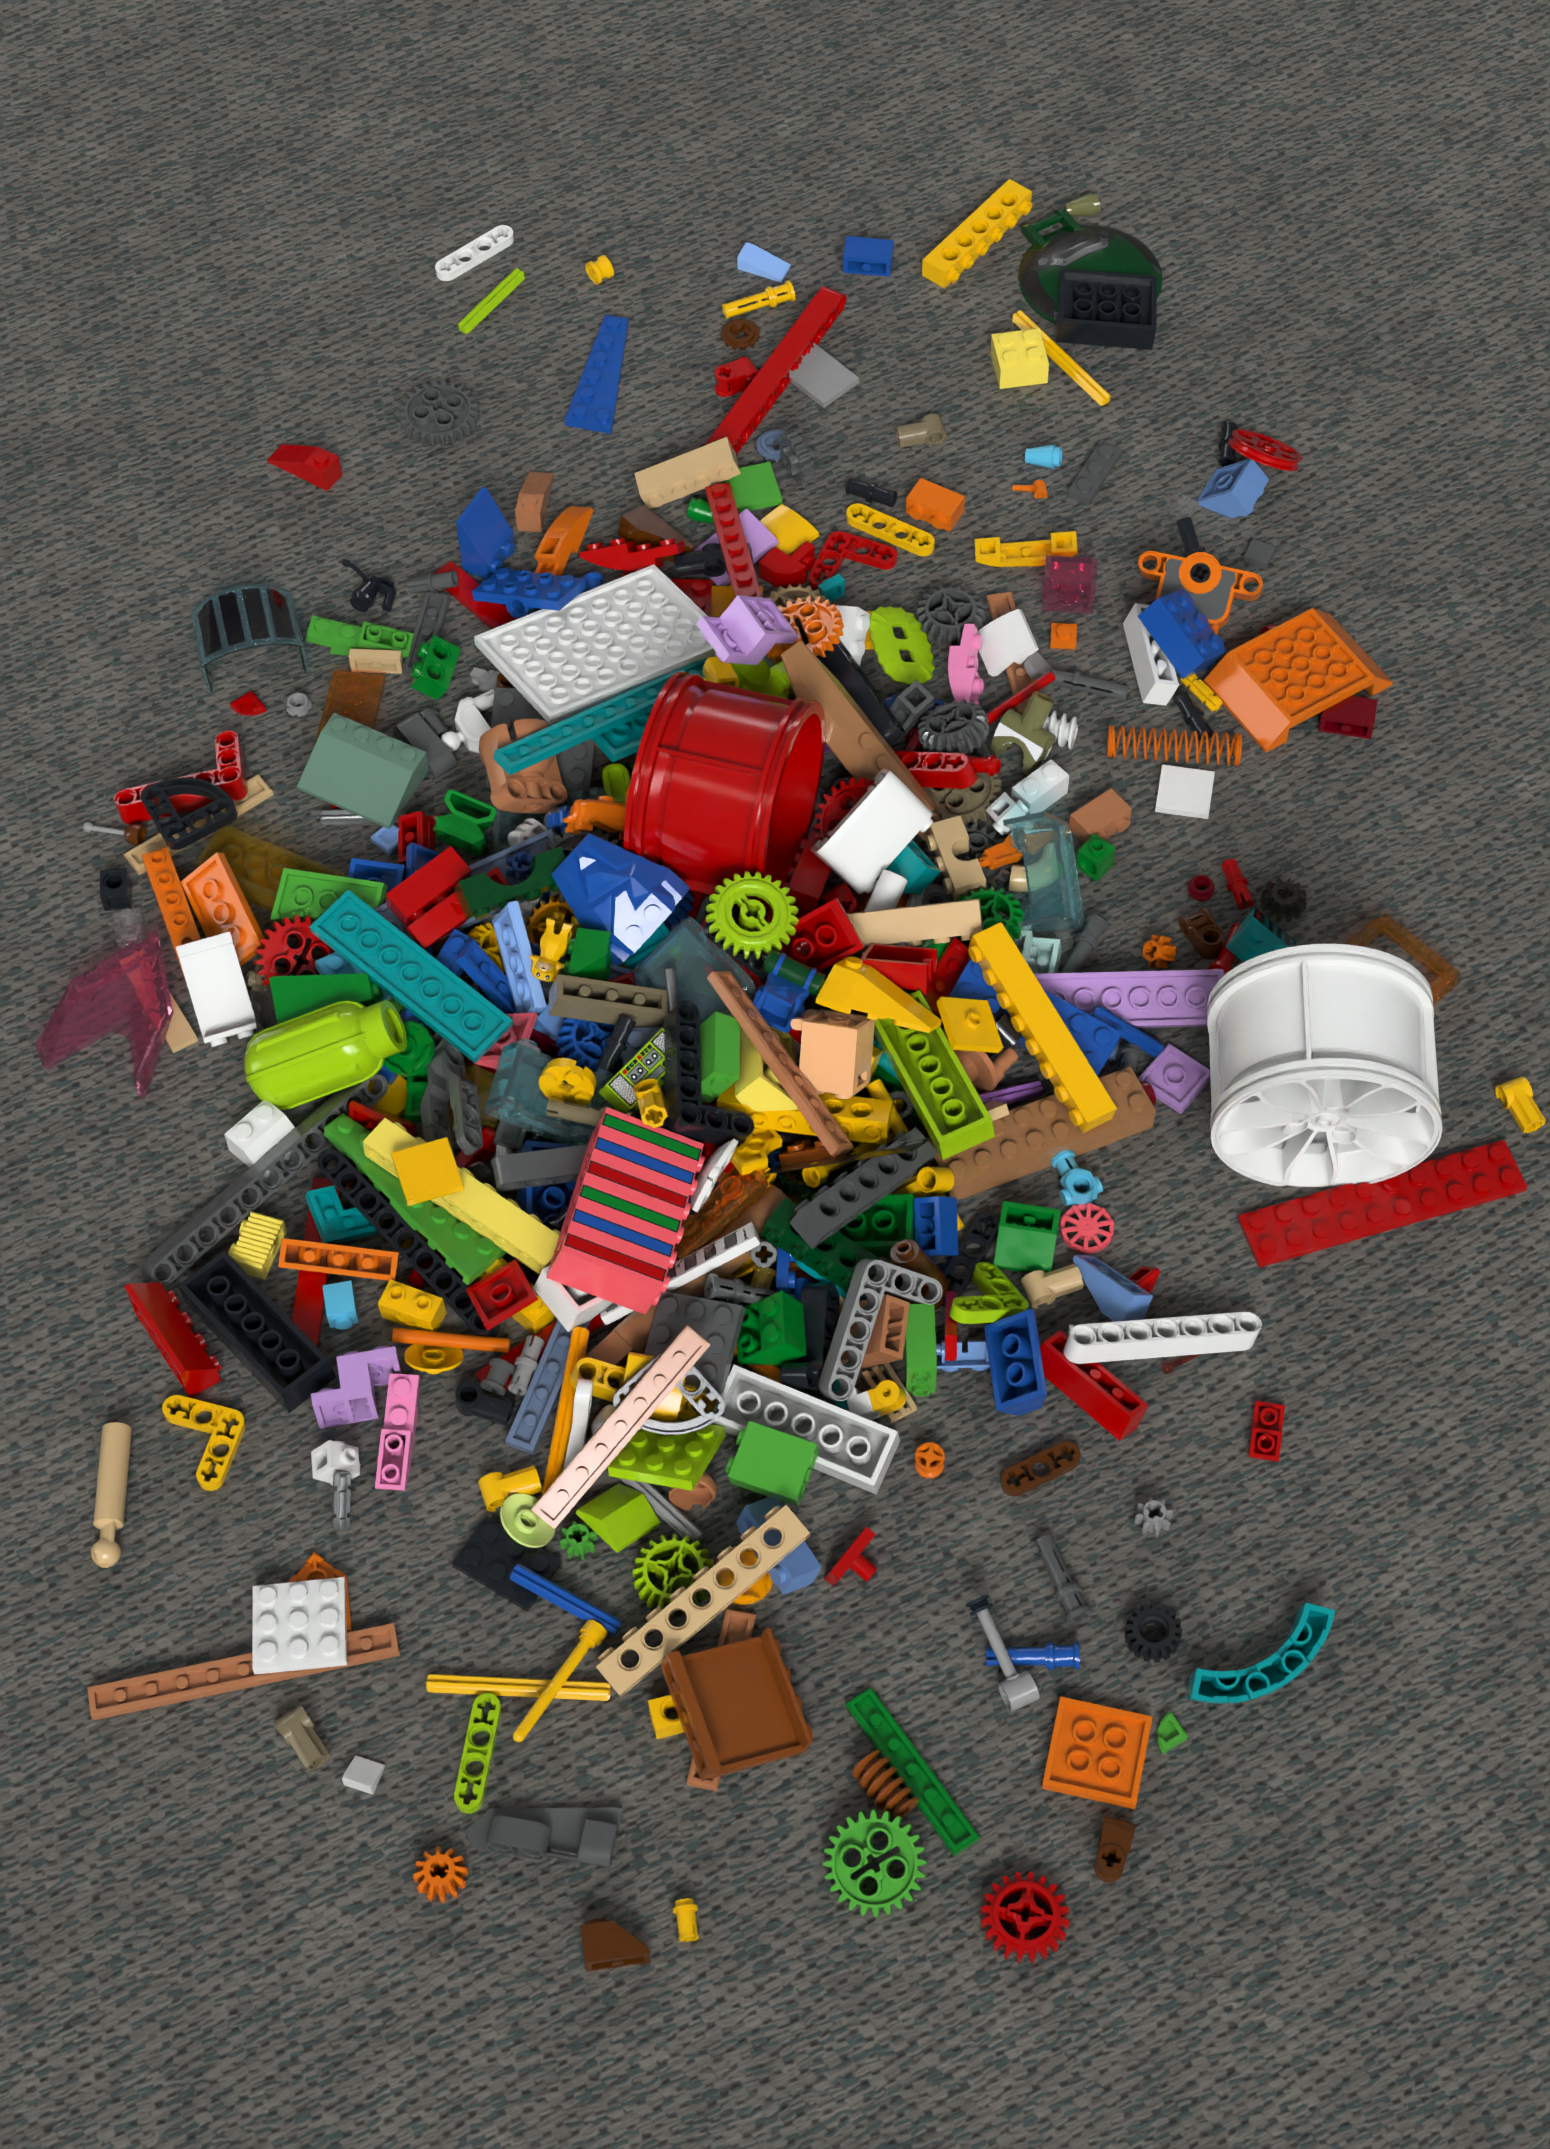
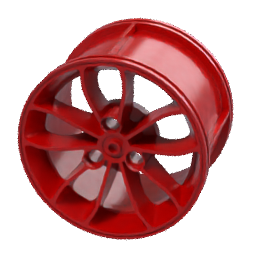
(724, 782)

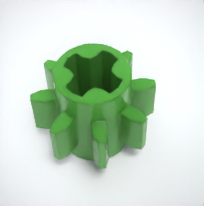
(581, 1548)

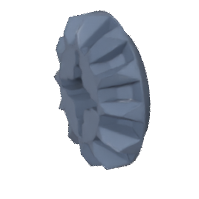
(766, 442)

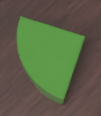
(1169, 1733)

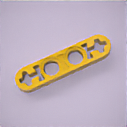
(892, 527)

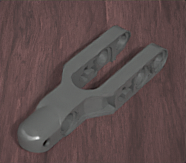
(445, 1083)

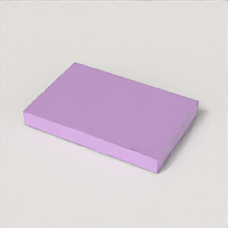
(755, 533)

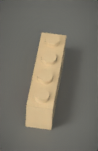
(687, 473)

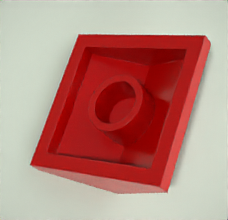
(501, 1294)

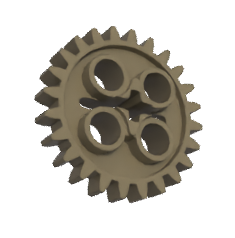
(971, 800)

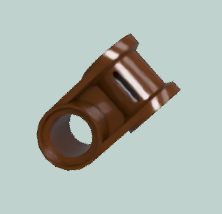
(1203, 933)
(1113, 1845)

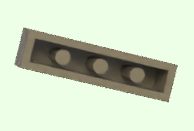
(606, 1000)

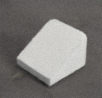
(363, 1774)

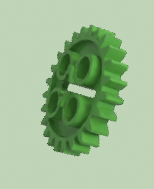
(890, 1889)

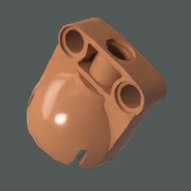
(526, 791)

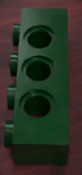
(831, 1259)

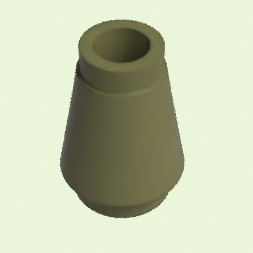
(1084, 206)

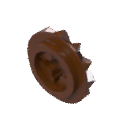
(734, 328)

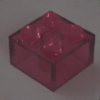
(1069, 584)

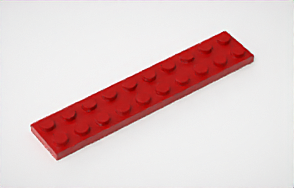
(1370, 1209)

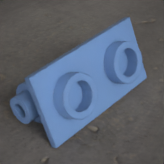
(975, 1357)

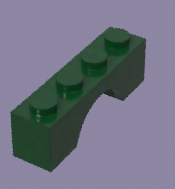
(482, 895)

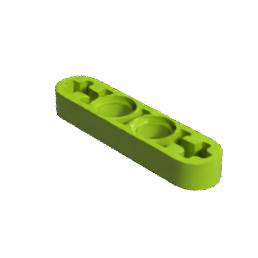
(477, 1753)

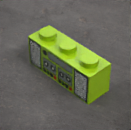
(644, 1065)

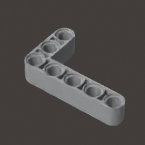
(866, 1317)

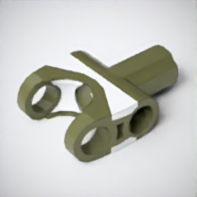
(1026, 732)

